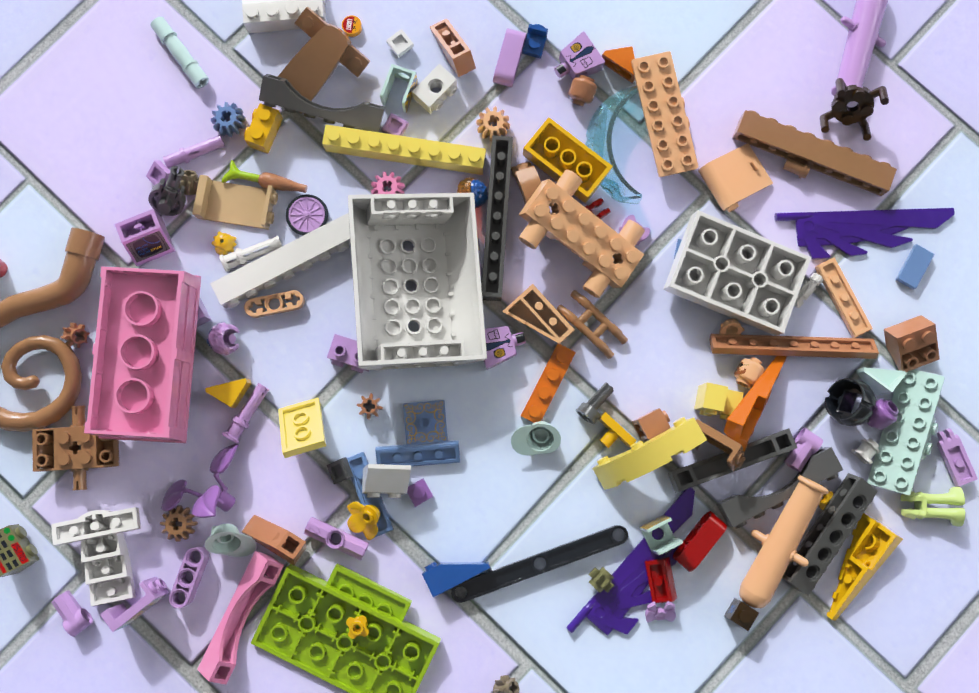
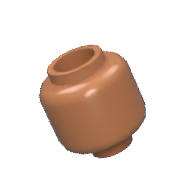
(582, 90)

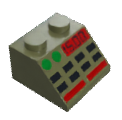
(15, 550)

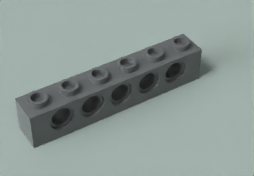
(830, 532)

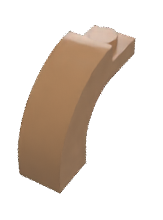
(526, 179)

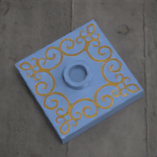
(425, 422)

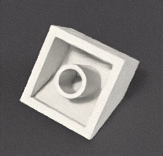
(385, 480)

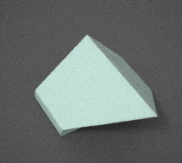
(880, 380)

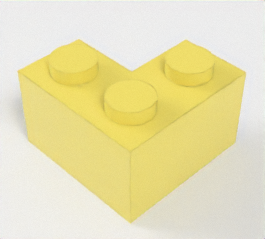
(716, 400)

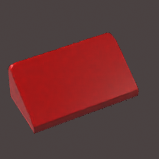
(661, 580)

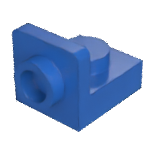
(535, 40)

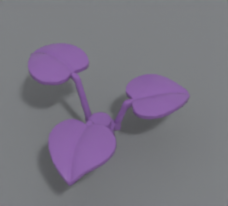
(214, 496)

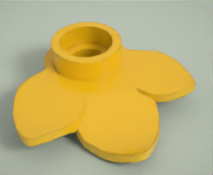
(363, 519)

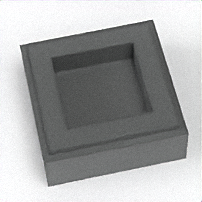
(340, 470)

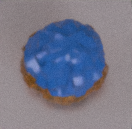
(471, 185)

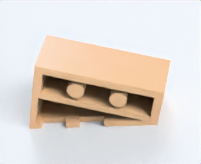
(539, 314)

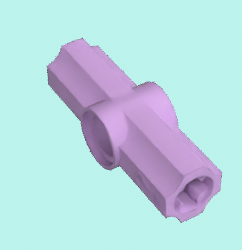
(323, 532)

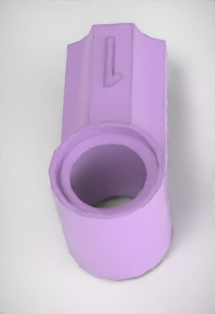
(807, 445)
(74, 616)

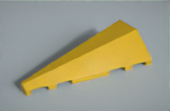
(868, 551)

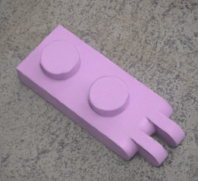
(955, 458)

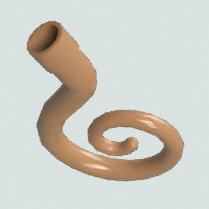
(76, 273)

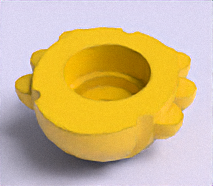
(225, 247)

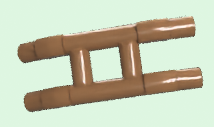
(592, 336)

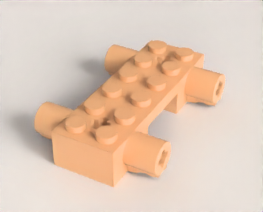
(581, 233)

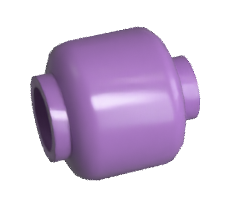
(884, 414)

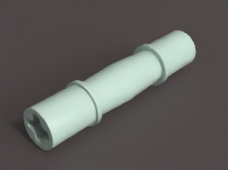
(179, 52)

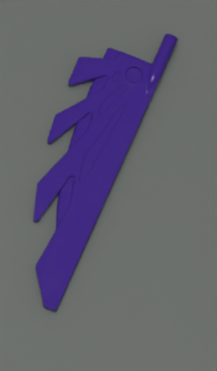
(848, 227)
(631, 578)

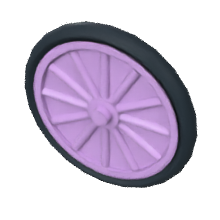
(306, 214)

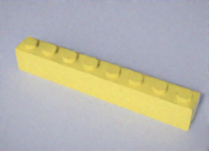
(404, 149)

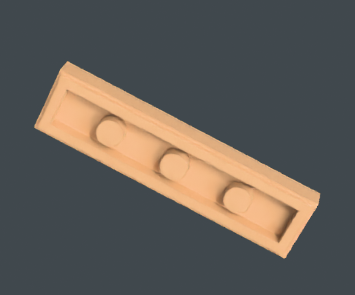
(843, 298)

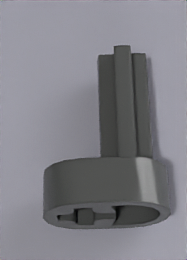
(588, 410)

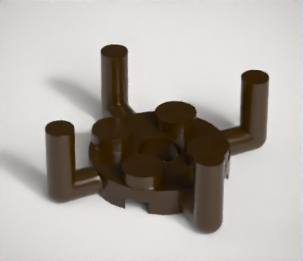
(858, 113)

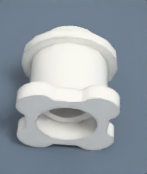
(866, 451)

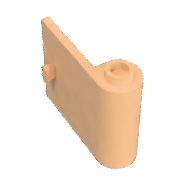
(735, 177)

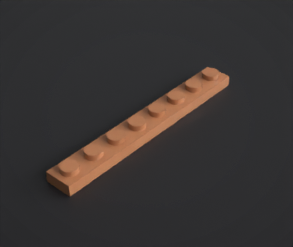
(793, 346)

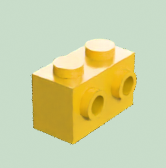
(263, 128)

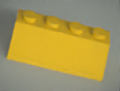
(558, 150)

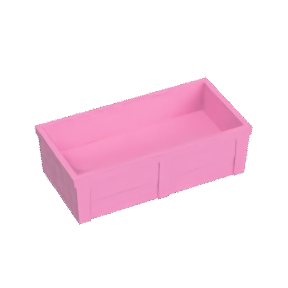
(143, 355)

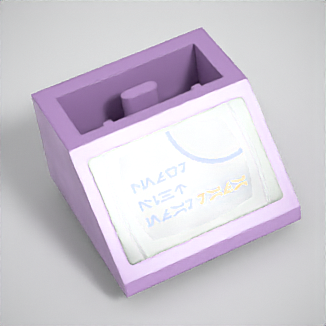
(145, 237)

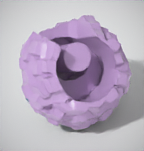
(222, 338)

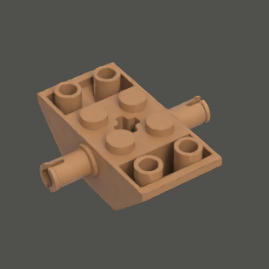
(59, 449)

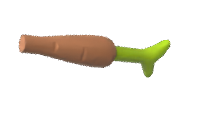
(264, 179)

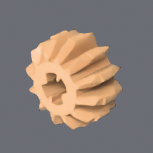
(496, 117)

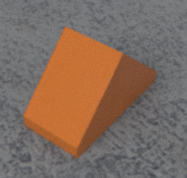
(620, 61)

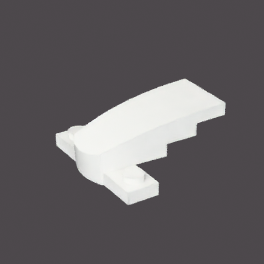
(103, 551)

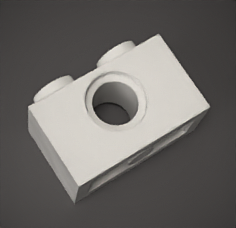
(437, 78)

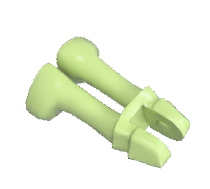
(953, 497)

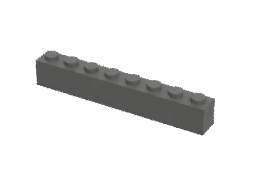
(496, 218)

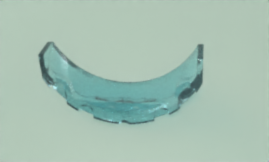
(600, 141)

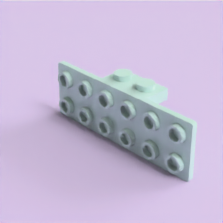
(908, 438)

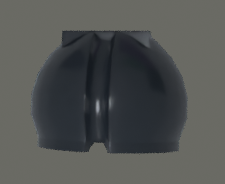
(842, 399)

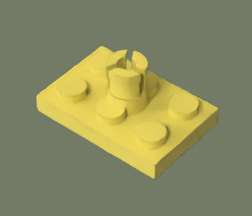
(301, 428)

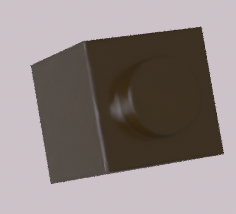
(741, 614)

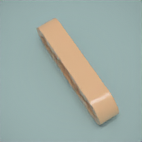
(260, 311)

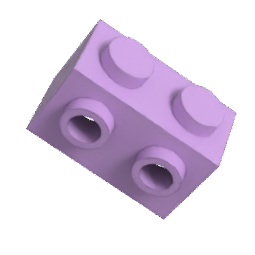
(344, 351)

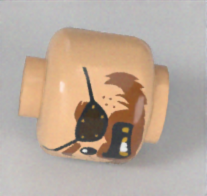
(748, 372)

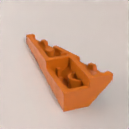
(745, 416)

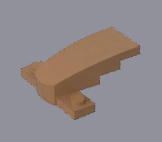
(321, 55)

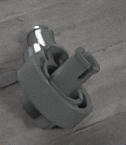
(164, 198)

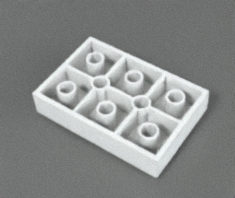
(737, 273)

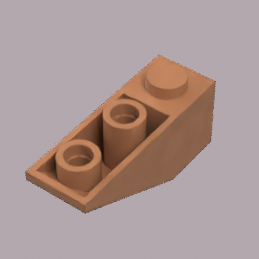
(275, 539)

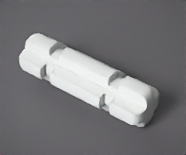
(807, 289)

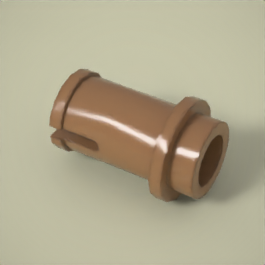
(796, 168)

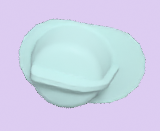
(536, 439)
(228, 541)

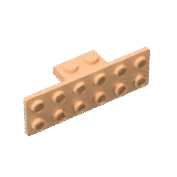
(664, 114)

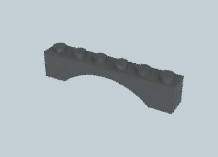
(281, 93)
(717, 466)
(740, 508)

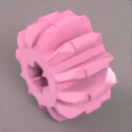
(391, 180)

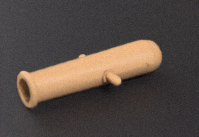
(781, 544)

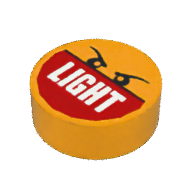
(351, 26)

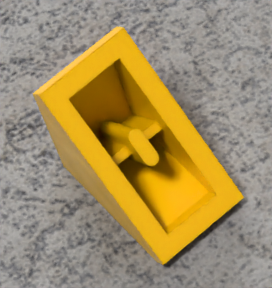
(230, 392)

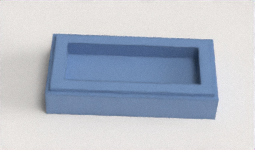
(915, 266)

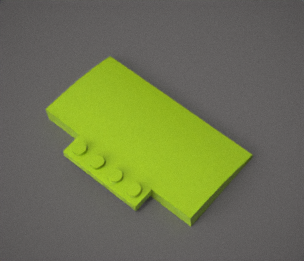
(310, 631)

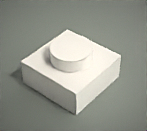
(400, 43)

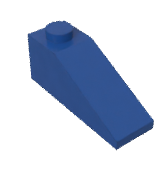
(449, 574)

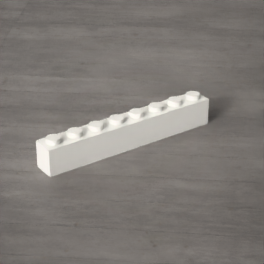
(283, 263)

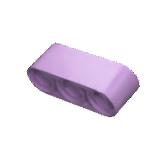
(509, 57)
(181, 583)

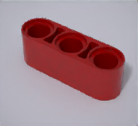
(699, 541)

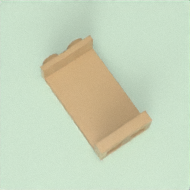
(234, 203)

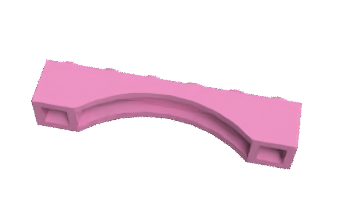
(222, 651)

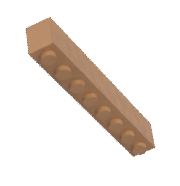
(817, 153)

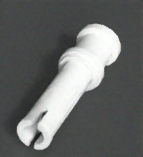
(241, 257)

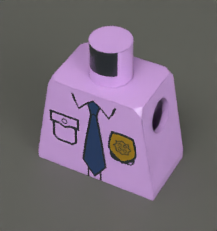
(579, 58)
(501, 345)

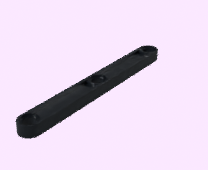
(554, 558)

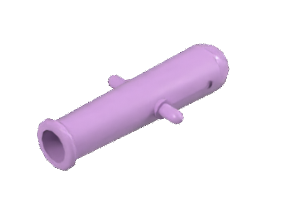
(861, 40)

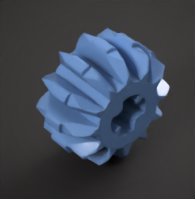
(221, 116)

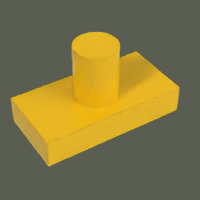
(615, 431)

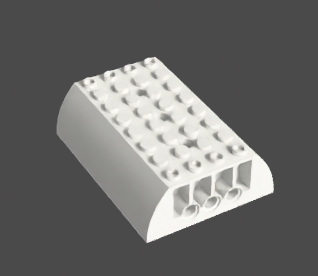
(441, 266)

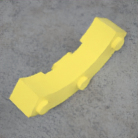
(649, 455)

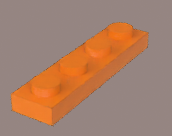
(548, 383)

